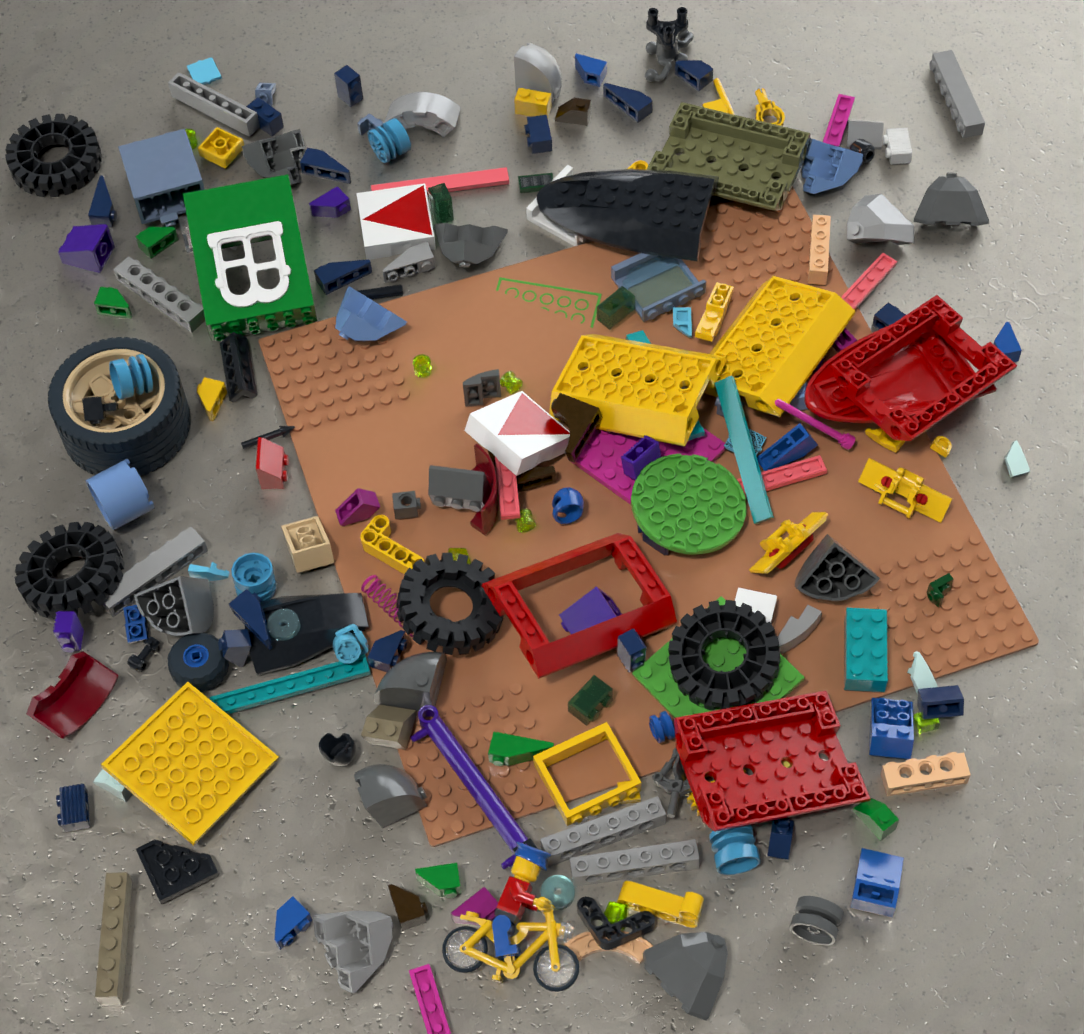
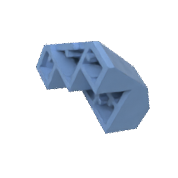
(828, 166)
(364, 319)

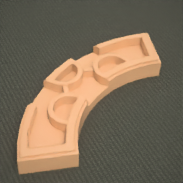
(585, 945)

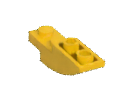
(715, 312)

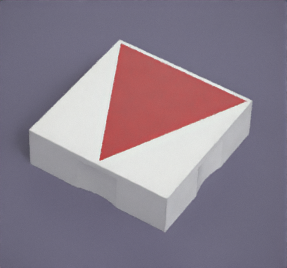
(395, 220)
(518, 432)

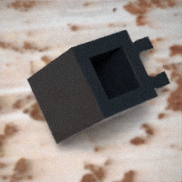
(96, 408)

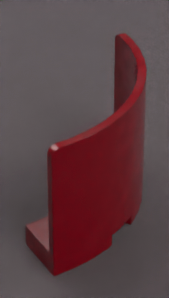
(486, 517)
(75, 697)

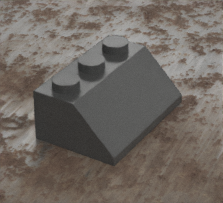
(458, 488)

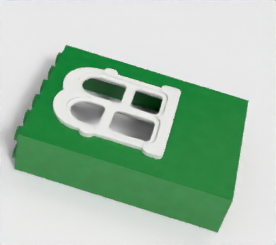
(244, 216)

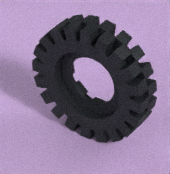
(418, 617)

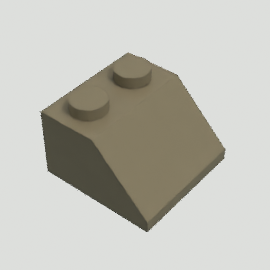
(389, 726)

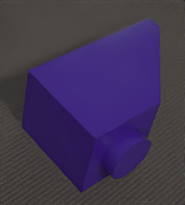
(331, 204)

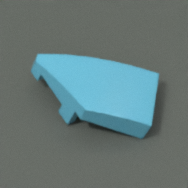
(682, 320)
(211, 573)

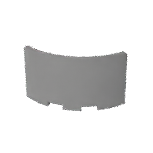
(426, 110)

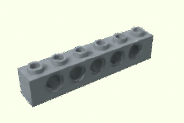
(160, 294)
(604, 831)
(634, 863)

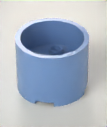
(120, 494)

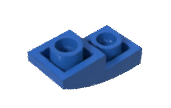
(135, 624)

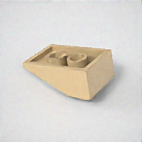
(308, 544)

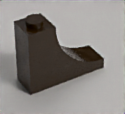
(580, 419)
(532, 478)

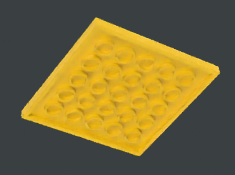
(190, 763)

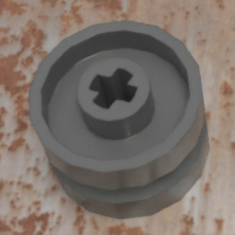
(816, 920)

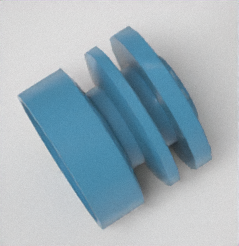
(389, 140)
(133, 376)
(254, 573)
(734, 850)

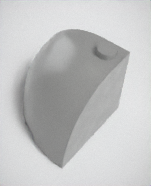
(537, 70)

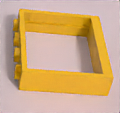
(572, 747)

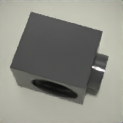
(401, 499)

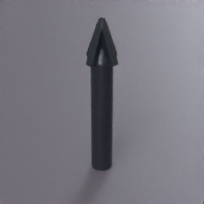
(283, 430)

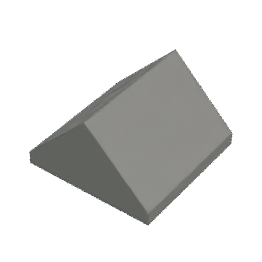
(868, 130)

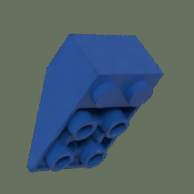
(891, 728)
(877, 882)

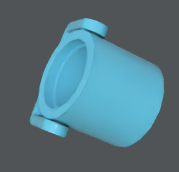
(347, 645)

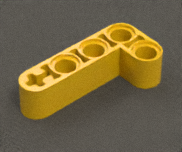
(381, 542)
(662, 904)

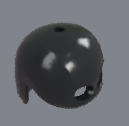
(337, 750)

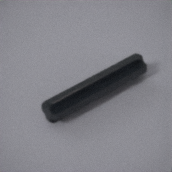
(382, 292)

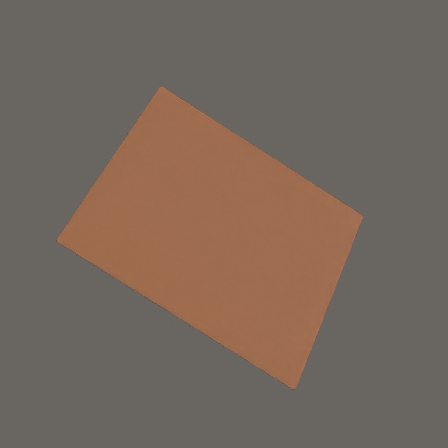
(380, 427)

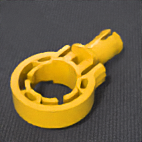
(766, 108)

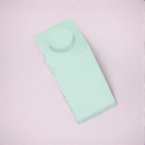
(111, 785)

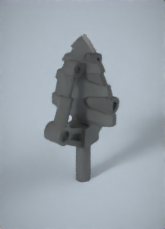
(676, 787)

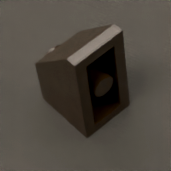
(574, 111)
(407, 907)

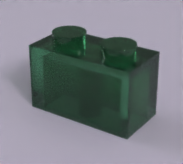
(441, 203)
(616, 307)
(590, 700)

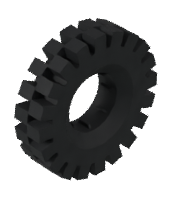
(52, 176)
(97, 575)
(731, 687)

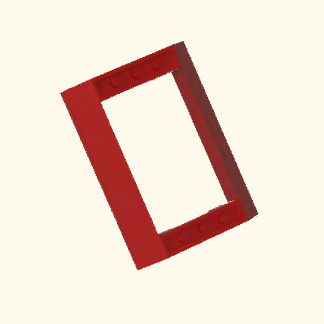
(936, 315)
(551, 657)

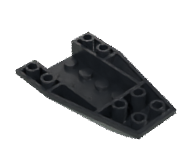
(319, 621)

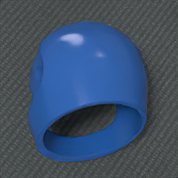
(569, 502)

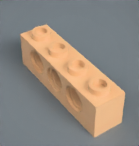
(819, 249)
(937, 778)

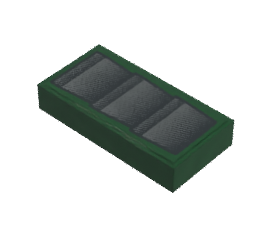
(534, 183)

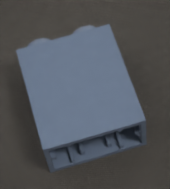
(160, 174)

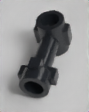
(138, 662)

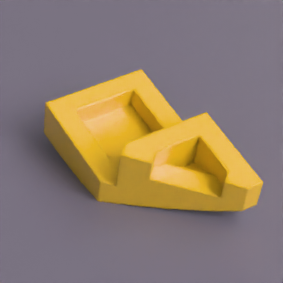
(884, 439)

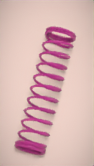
(372, 587)

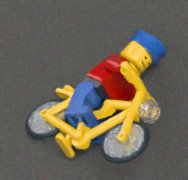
(553, 967)

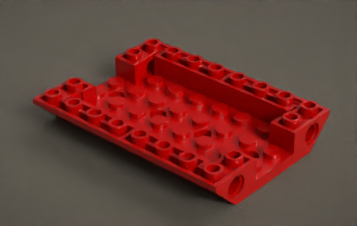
(759, 739)

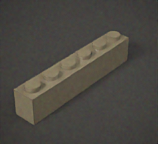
(113, 939)

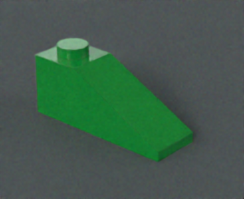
(513, 749)

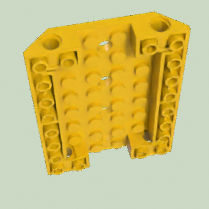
(787, 350)
(627, 400)

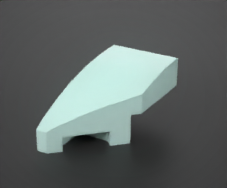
(1016, 461)
(921, 674)

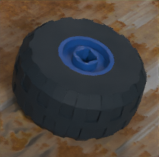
(197, 661)

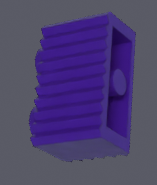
(640, 456)
(68, 631)

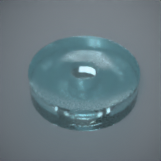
(283, 632)
(561, 883)

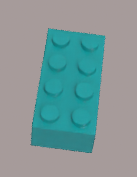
(865, 650)

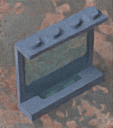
(657, 283)

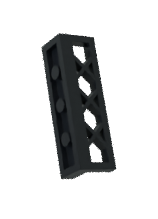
(241, 364)

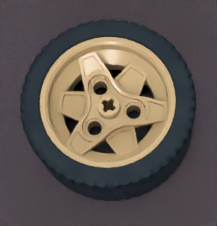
(146, 438)

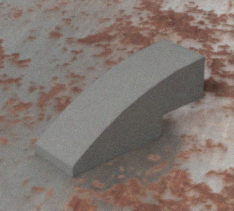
(798, 629)

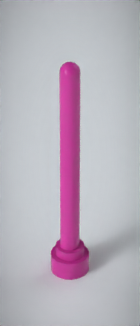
(845, 440)

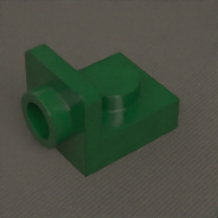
(938, 588)

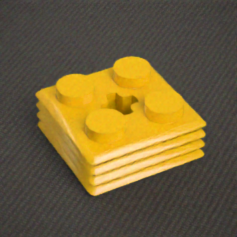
(221, 147)

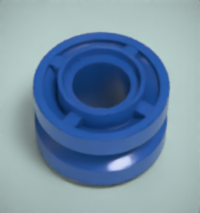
(662, 727)

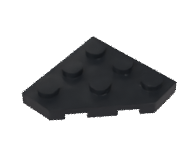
(174, 868)

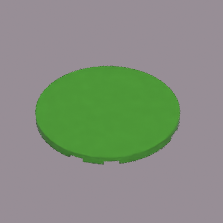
(688, 504)

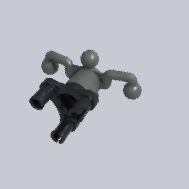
(667, 41)

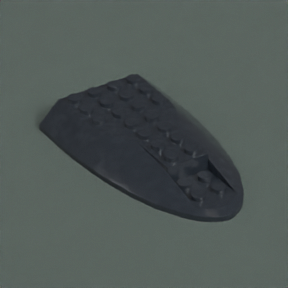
(633, 209)

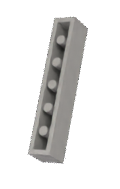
(957, 94)
(214, 104)
(155, 569)

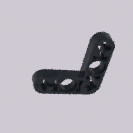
(607, 929)

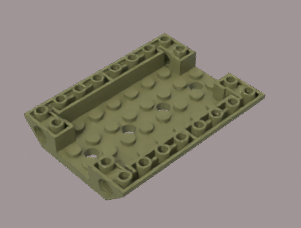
(734, 145)

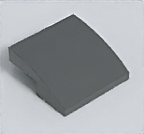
(481, 386)

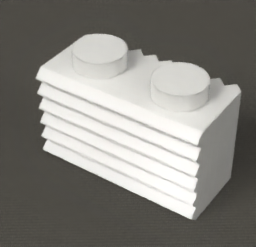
(898, 146)

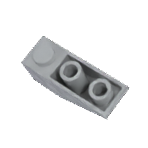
(412, 261)

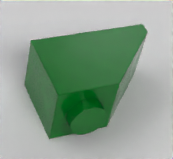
(156, 239)
(112, 303)
(877, 817)
(441, 879)

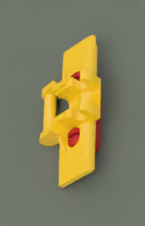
(908, 485)
(780, 551)

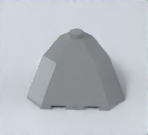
(877, 221)
(354, 944)

